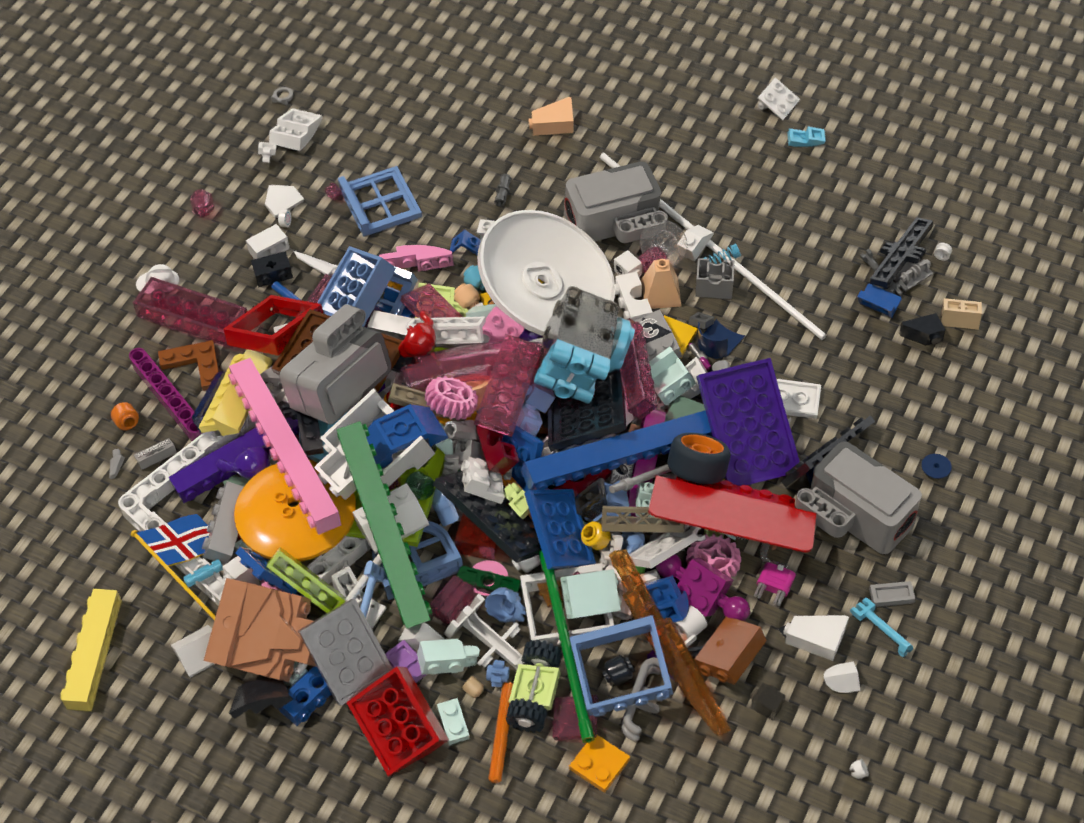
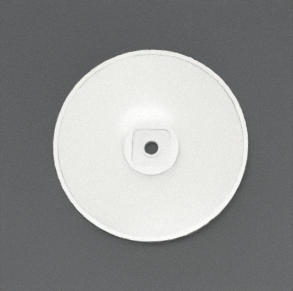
(542, 247)

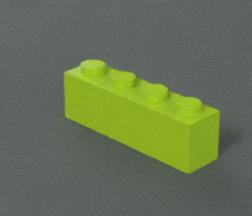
(305, 581)

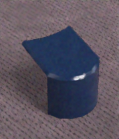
(718, 340)

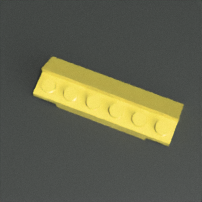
(226, 408)

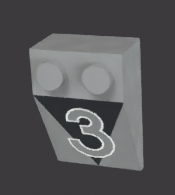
(658, 334)

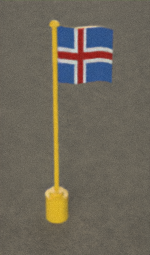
(175, 544)

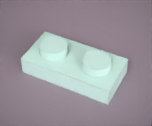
(453, 721)

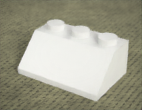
(408, 510)

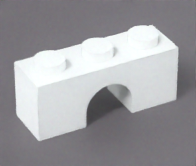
(629, 287)

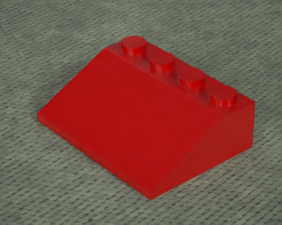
(397, 720)

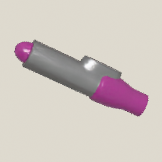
(701, 355)

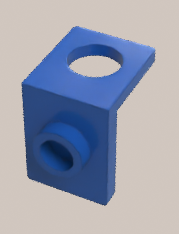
(466, 240)

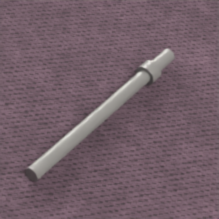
(628, 483)

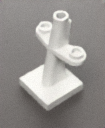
(470, 620)

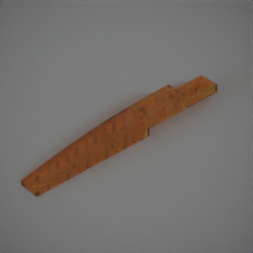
(676, 655)

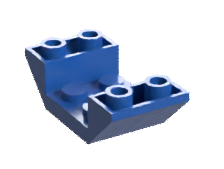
(401, 429)

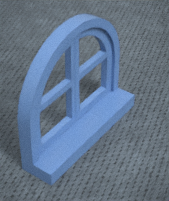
(433, 569)

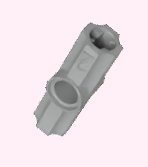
(461, 431)

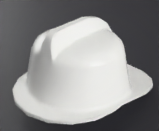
(160, 272)

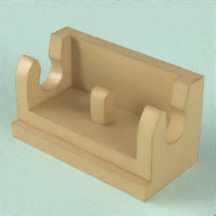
(961, 313)

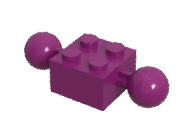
(705, 587)

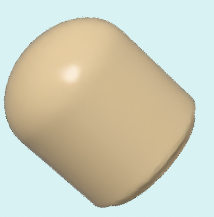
(473, 687)

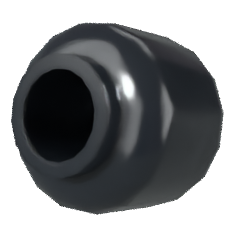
(618, 670)

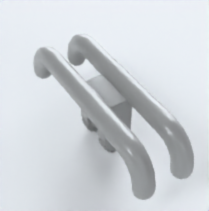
(629, 729)

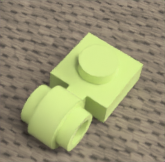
(517, 499)

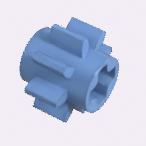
(497, 673)

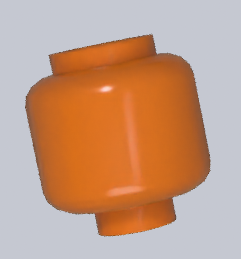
(124, 416)

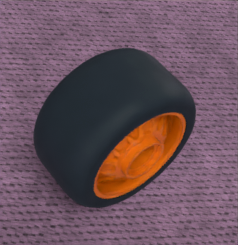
(699, 458)

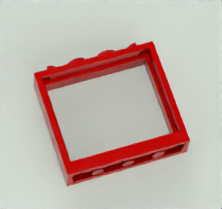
(240, 334)

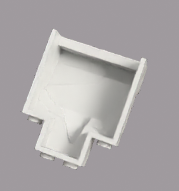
(335, 467)

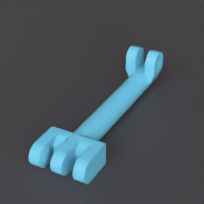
(866, 610)

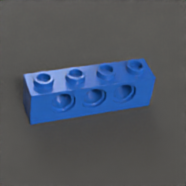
(305, 689)

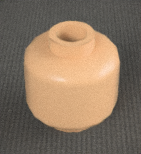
(467, 296)

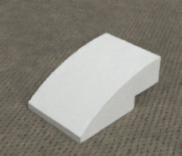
(294, 129)

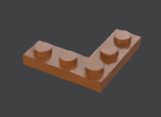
(200, 353)

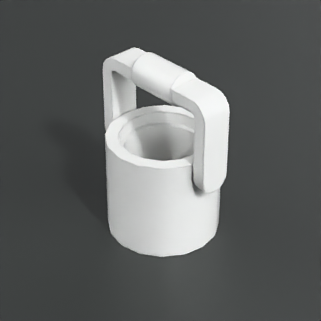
(691, 626)

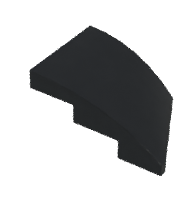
(259, 695)

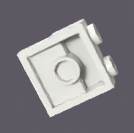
(482, 482)

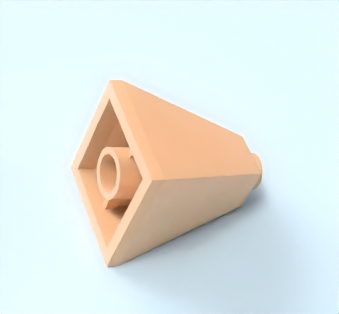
(661, 285)

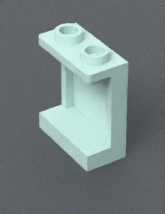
(670, 376)
(591, 593)

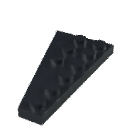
(818, 455)

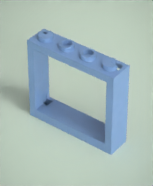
(612, 634)

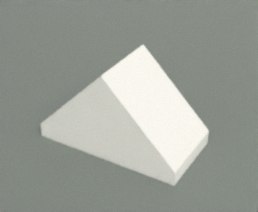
(344, 582)
(419, 633)

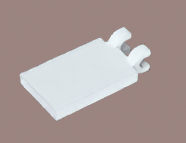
(664, 547)

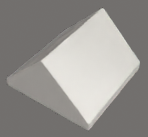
(192, 651)

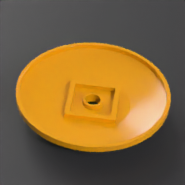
(269, 522)

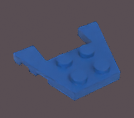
(260, 571)

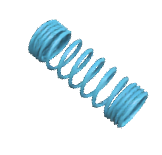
(735, 252)

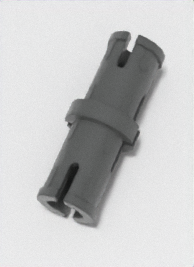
(502, 190)

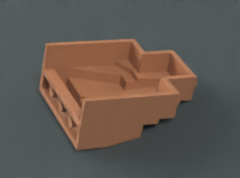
(259, 630)

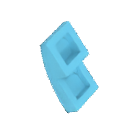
(810, 137)

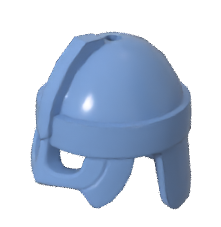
(444, 508)

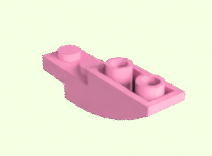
(421, 256)

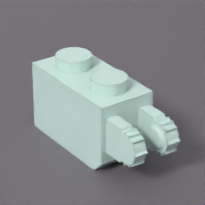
(445, 656)

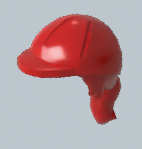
(419, 339)

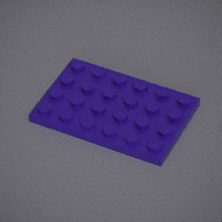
(751, 420)

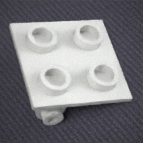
(777, 99)

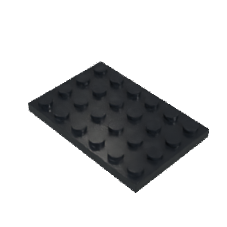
(576, 422)
(498, 521)

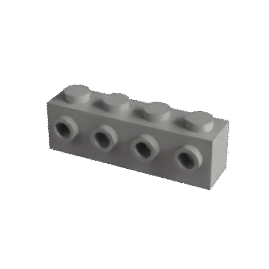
(222, 528)

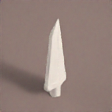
(322, 266)

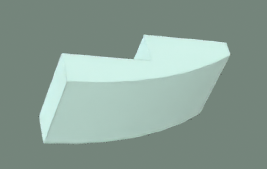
(644, 494)

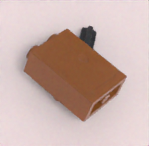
(729, 650)

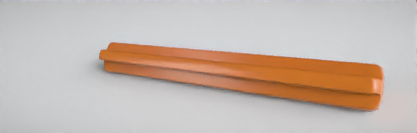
(501, 735)

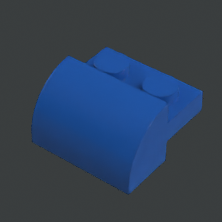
(669, 599)

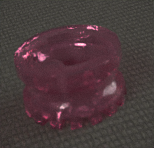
(333, 191)

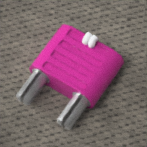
(775, 580)

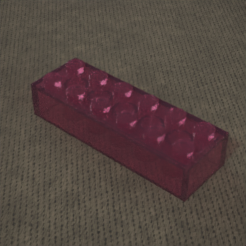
(186, 310)

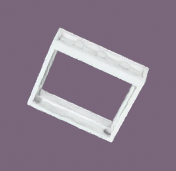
(529, 584)

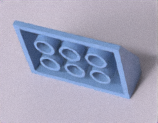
(357, 282)

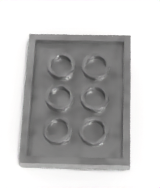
(345, 651)

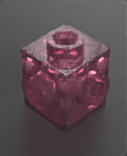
(650, 255)

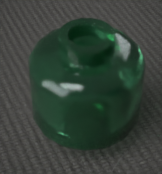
(420, 485)

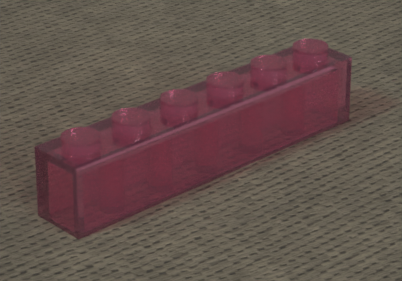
(637, 376)

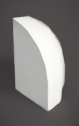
(842, 678)

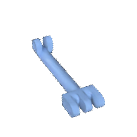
(375, 575)

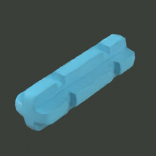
(203, 573)

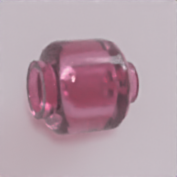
(202, 202)

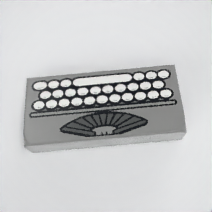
(155, 453)

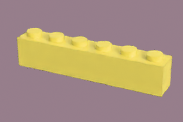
(91, 650)

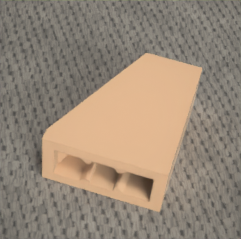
(553, 118)

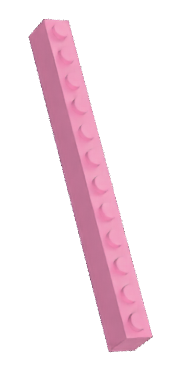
(284, 447)

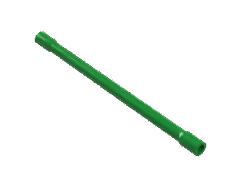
(584, 723)

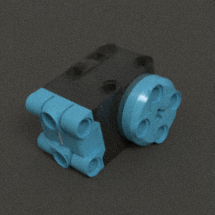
(582, 344)

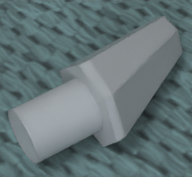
(115, 463)

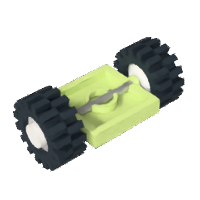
(534, 686)

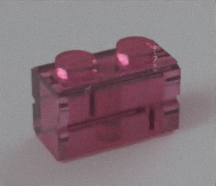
(452, 600)

